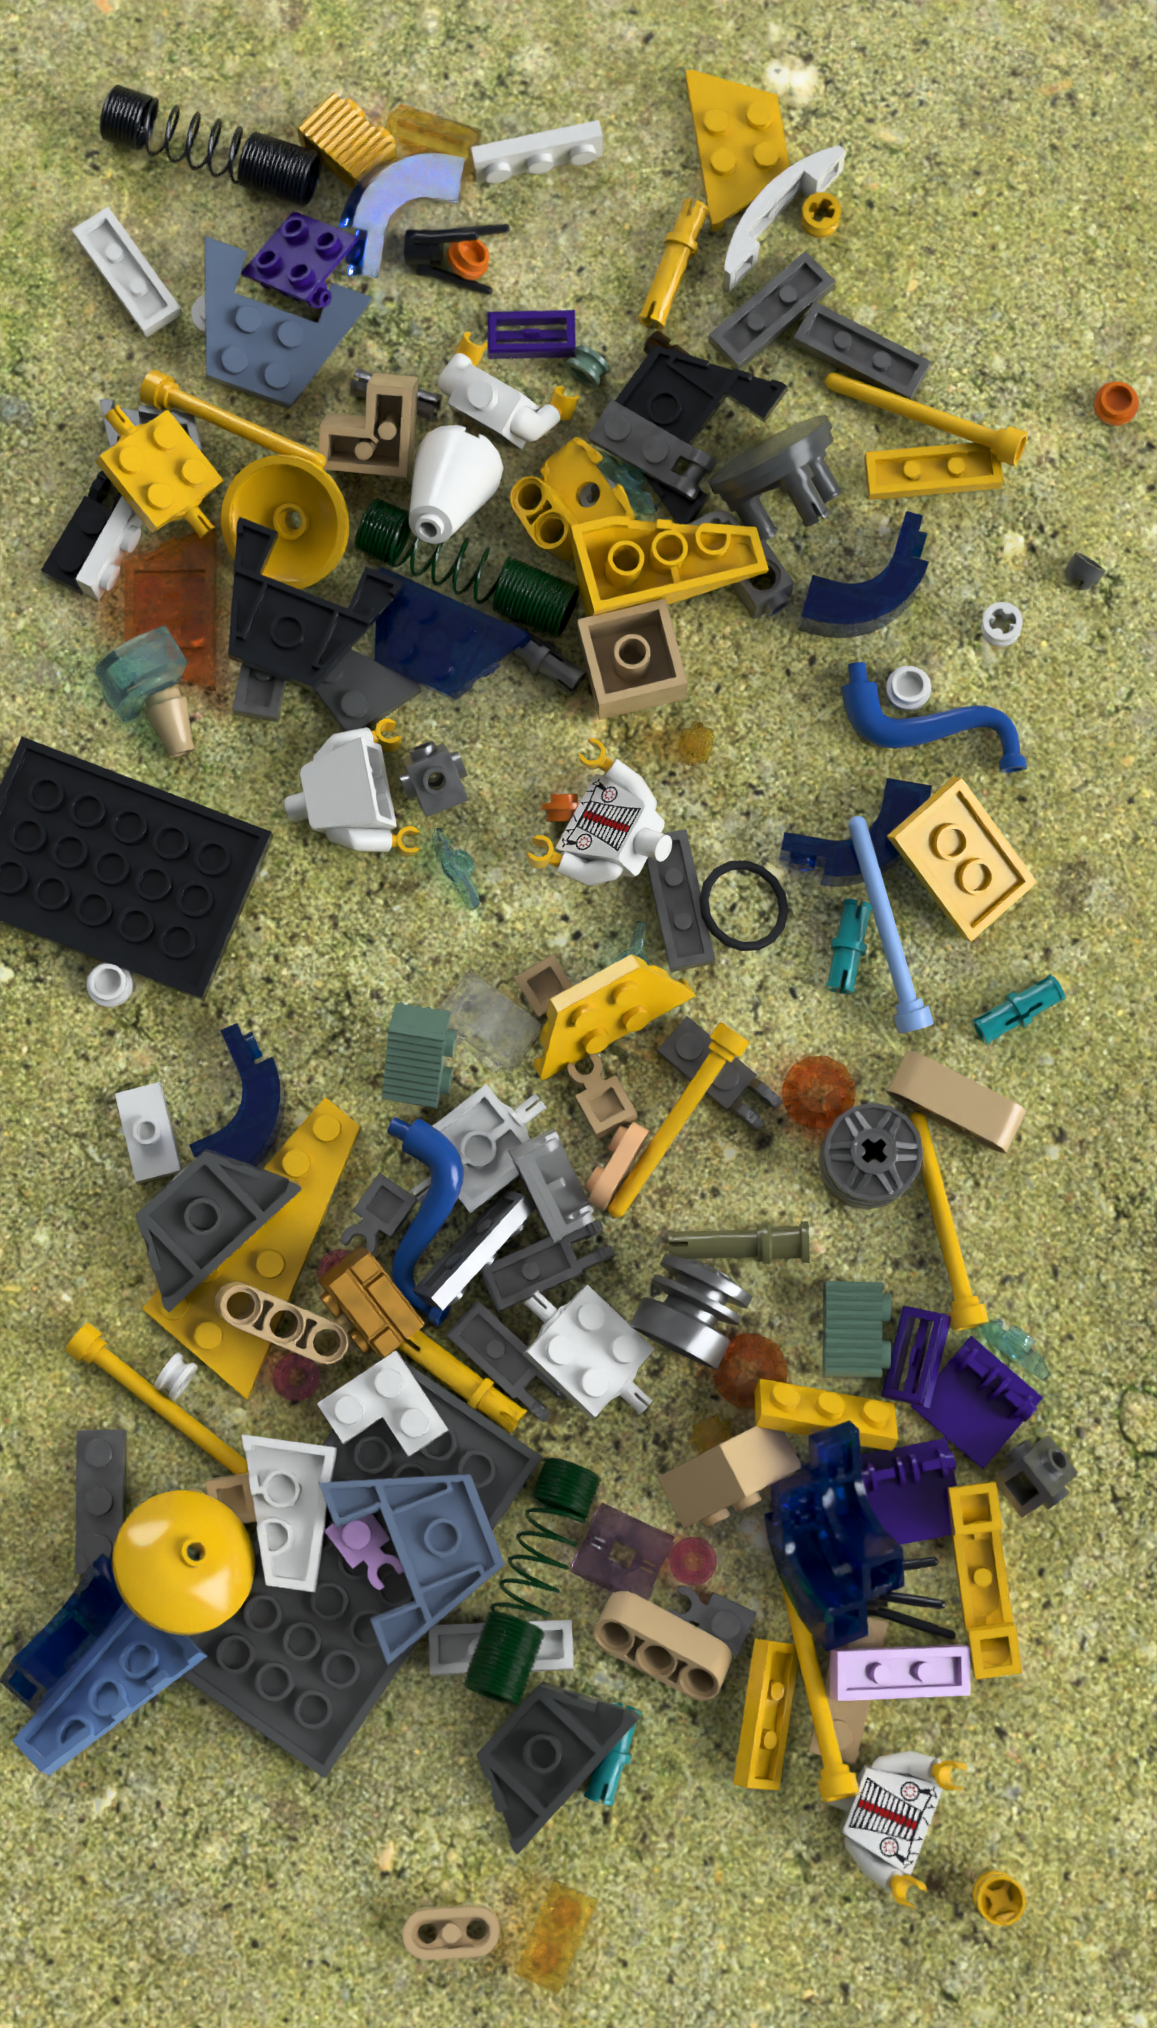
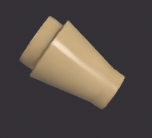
(171, 721)

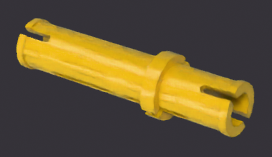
(680, 246)
(464, 1381)

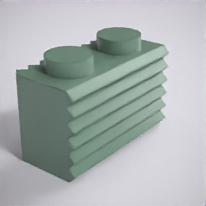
(417, 1055)
(854, 1330)

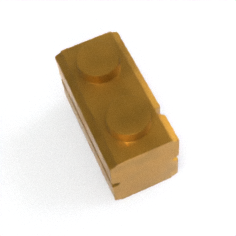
(370, 1303)

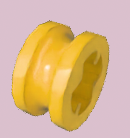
(813, 205)

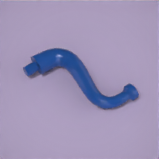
(869, 721)
(447, 1177)

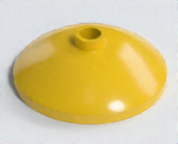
(269, 495)
(161, 1579)

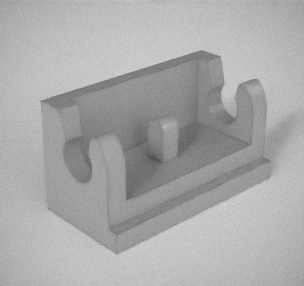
(552, 1184)

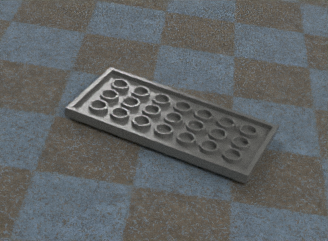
(310, 1661)

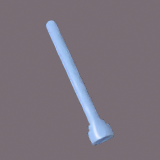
(910, 1011)

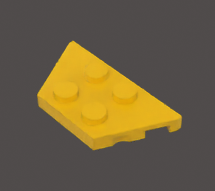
(736, 142)
(604, 1010)

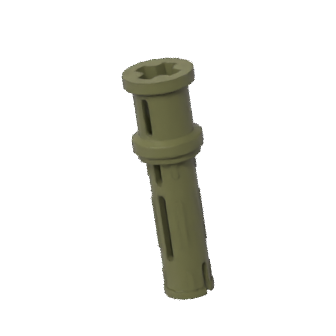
(764, 1243)

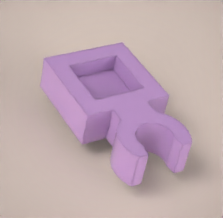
(362, 1542)

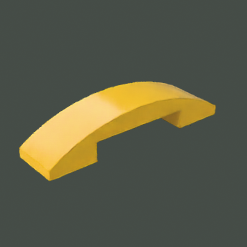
(983, 1580)

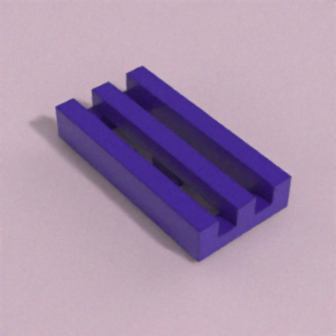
(531, 350)
(932, 1359)

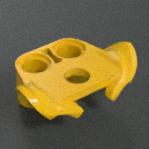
(560, 485)

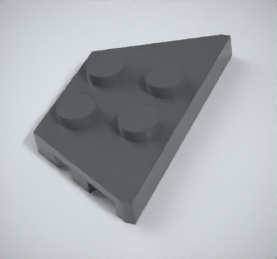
(206, 1218)
(548, 1754)

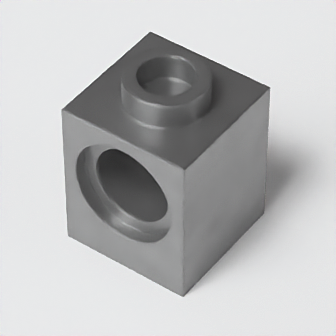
(770, 600)

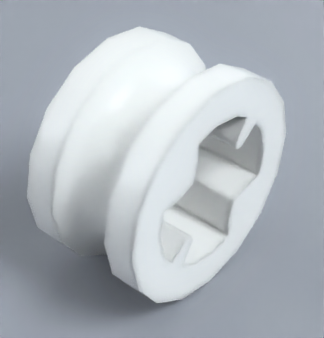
(1007, 612)
(175, 1376)

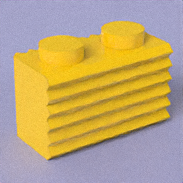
(346, 139)

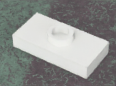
(148, 1132)

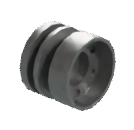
(871, 1183)
(691, 1310)

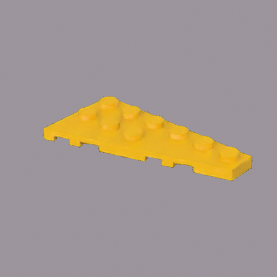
(270, 1257)

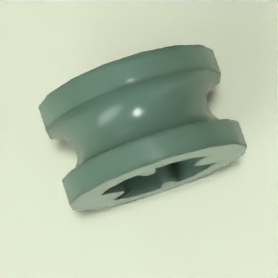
(587, 366)

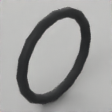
(712, 926)

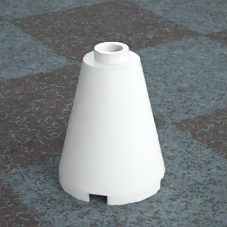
(451, 481)

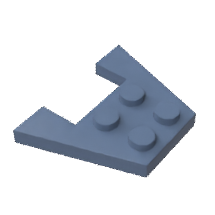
(261, 346)
(437, 1537)

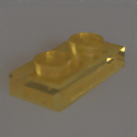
(421, 128)
(556, 1936)

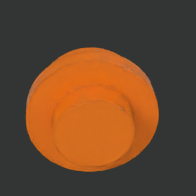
(468, 259)
(1116, 403)
(561, 807)

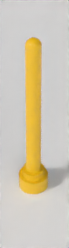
(162, 392)
(1005, 443)
(724, 1047)
(966, 1309)
(90, 1347)
(836, 1779)

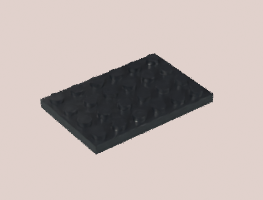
(122, 868)

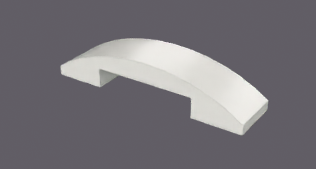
(807, 175)

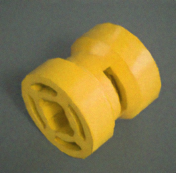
(1006, 1902)

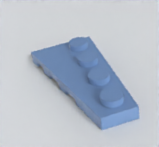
(106, 1686)

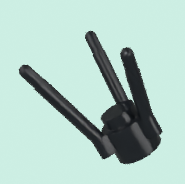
(427, 246)
(877, 1606)

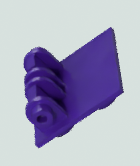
(300, 259)
(978, 1402)
(911, 1489)

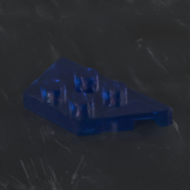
(441, 639)

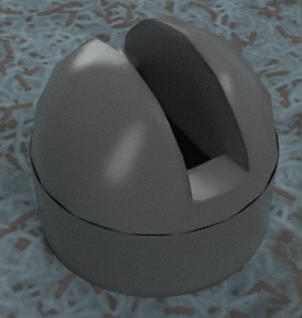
(1085, 569)

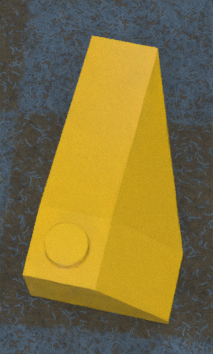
(648, 561)

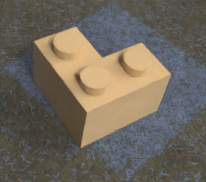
(382, 438)
(729, 1476)

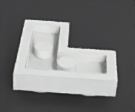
(389, 1393)

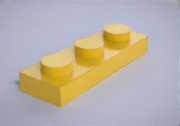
(931, 471)
(810, 1410)
(766, 1715)

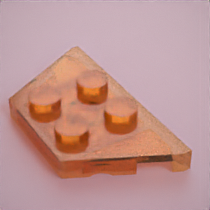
(177, 590)

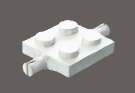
(483, 1134)
(588, 1351)

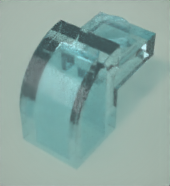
(139, 670)

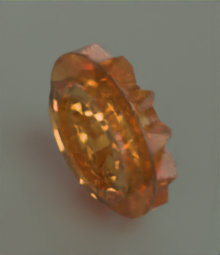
(808, 1110)
(748, 1348)

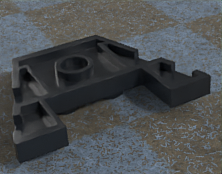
(682, 397)
(289, 629)

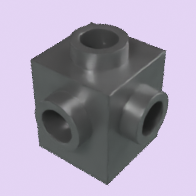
(443, 790)
(1035, 1476)

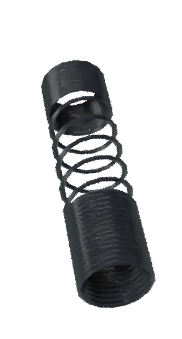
(264, 165)

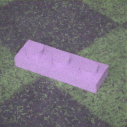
(899, 1672)

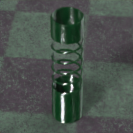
(521, 590)
(507, 1642)

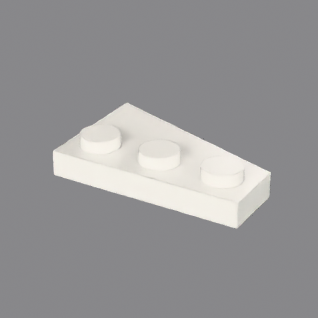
(289, 1507)

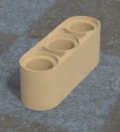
(956, 1101)
(303, 1328)
(662, 1645)

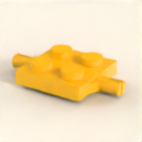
(159, 471)

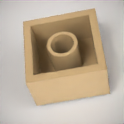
(632, 659)

